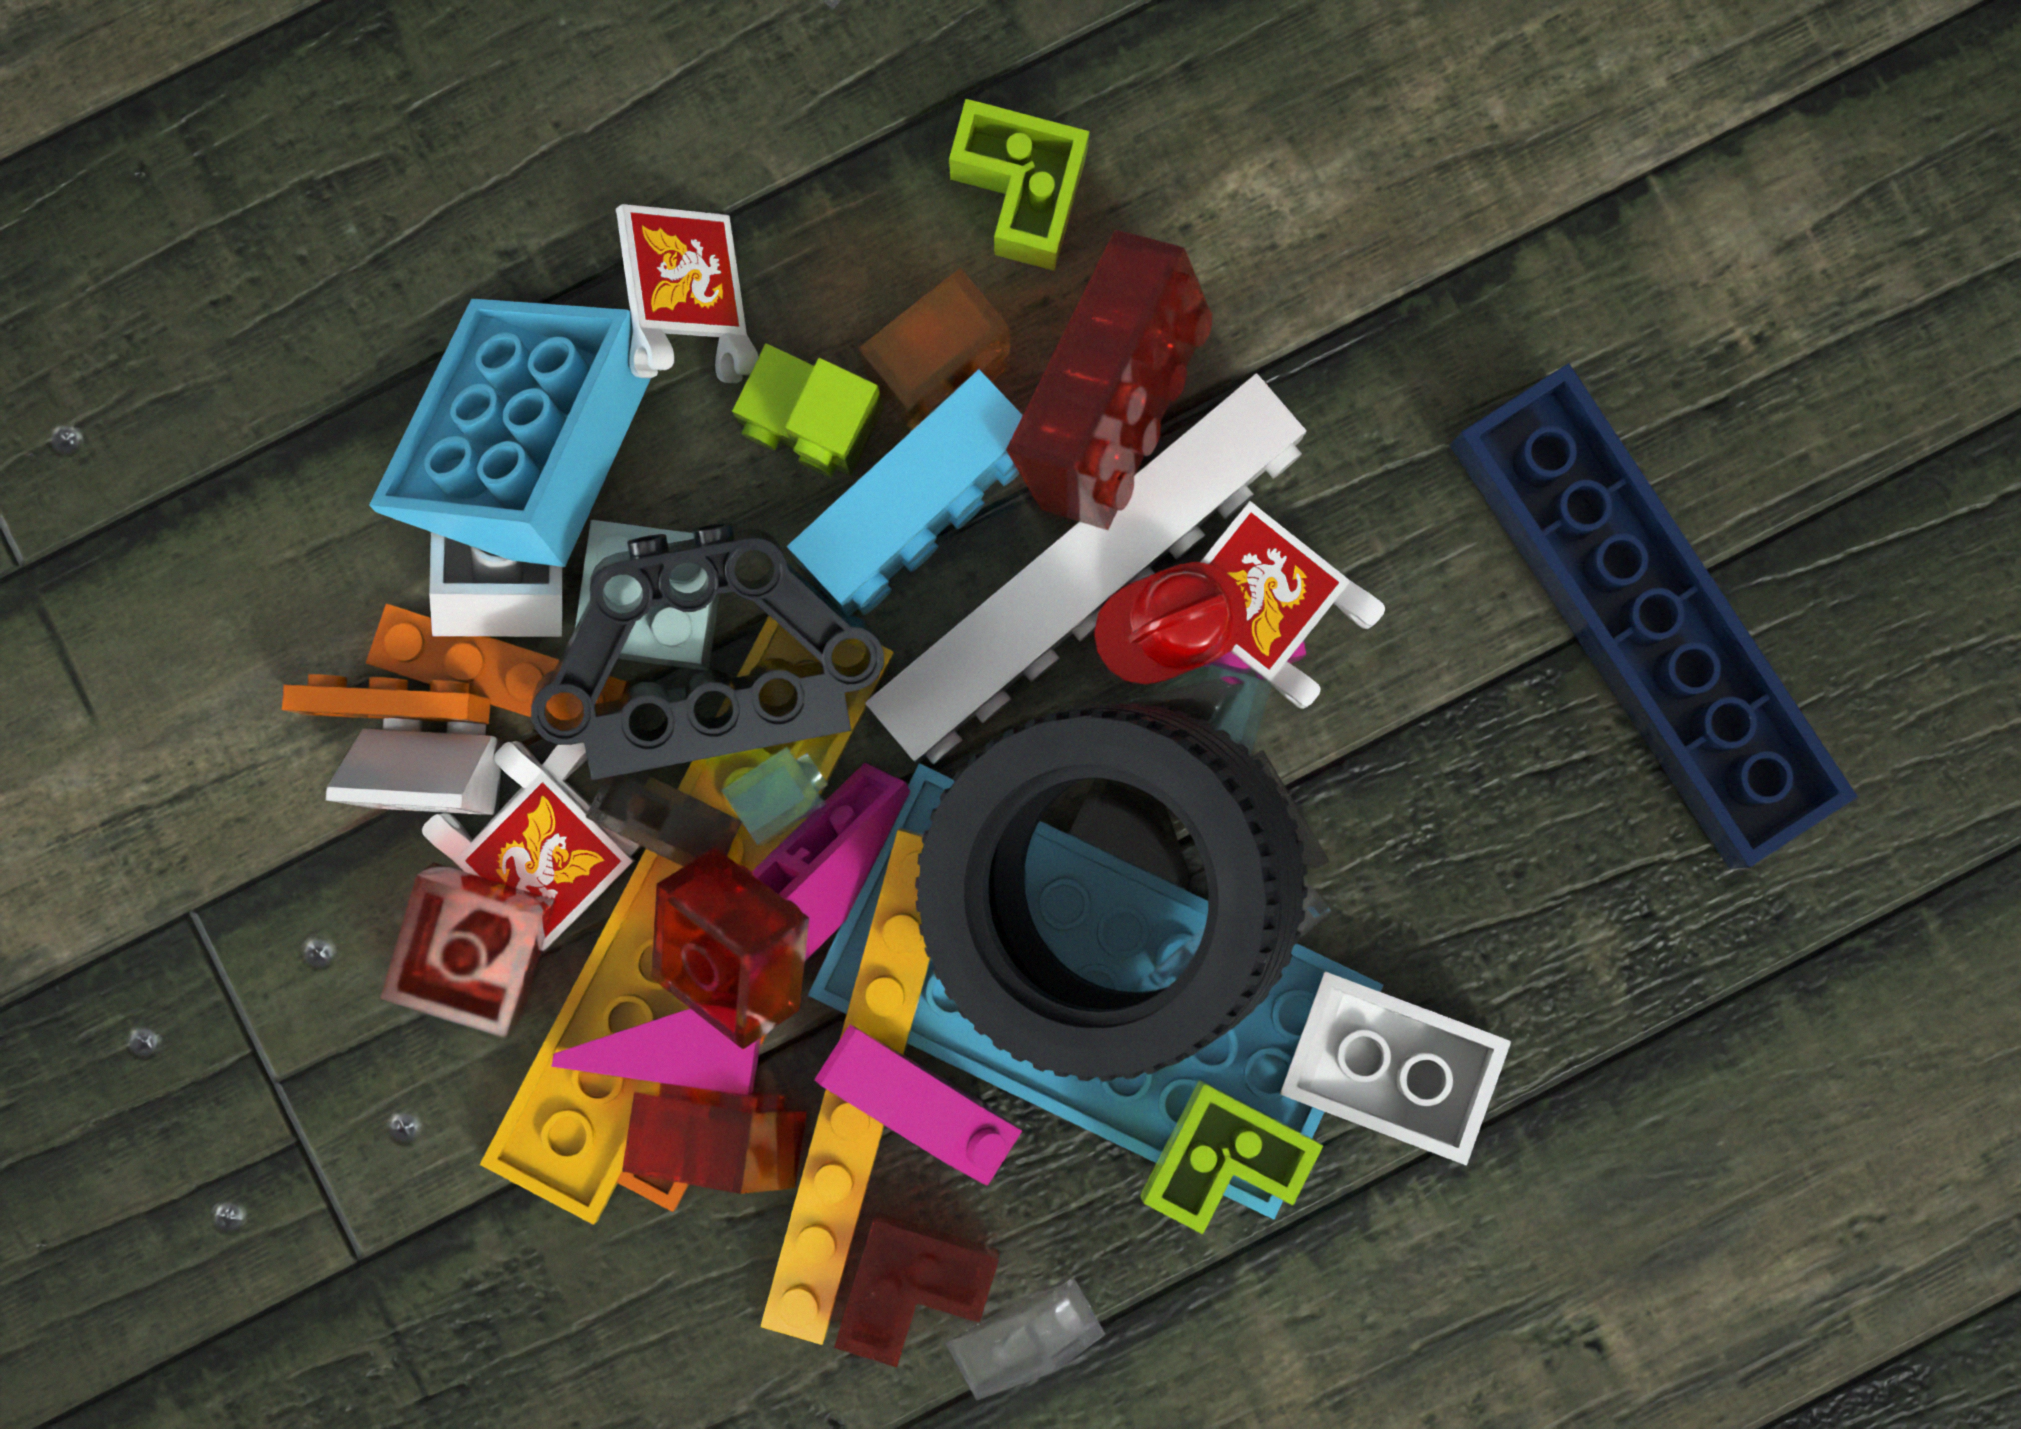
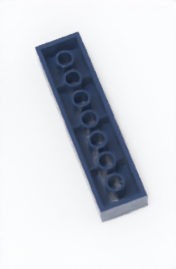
(1652, 619)

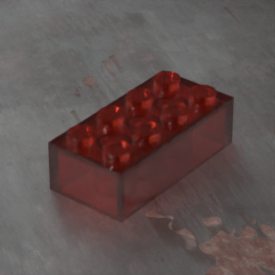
(1111, 380)

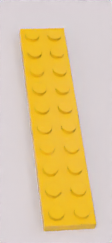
(572, 1125)

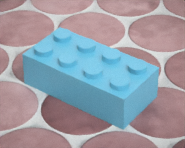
(911, 497)

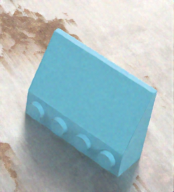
(517, 429)

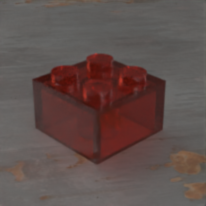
(729, 947)
(468, 949)

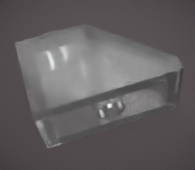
(1026, 1339)

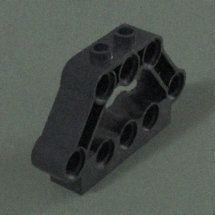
(609, 736)

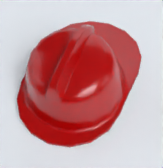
(1170, 623)

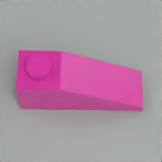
(834, 850)
(670, 1051)
(918, 1105)

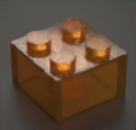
(936, 348)

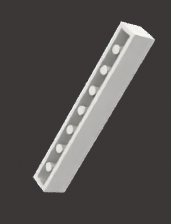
(1077, 574)

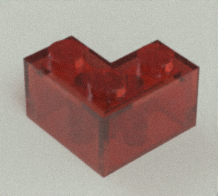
(720, 1145)
(910, 1267)

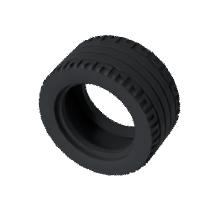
(980, 916)

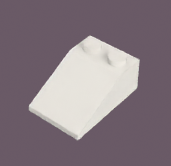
(491, 595)
(421, 769)
(1395, 1068)

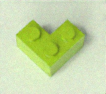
(1032, 164)
(809, 408)
(1225, 1139)

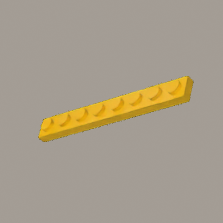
(844, 1136)

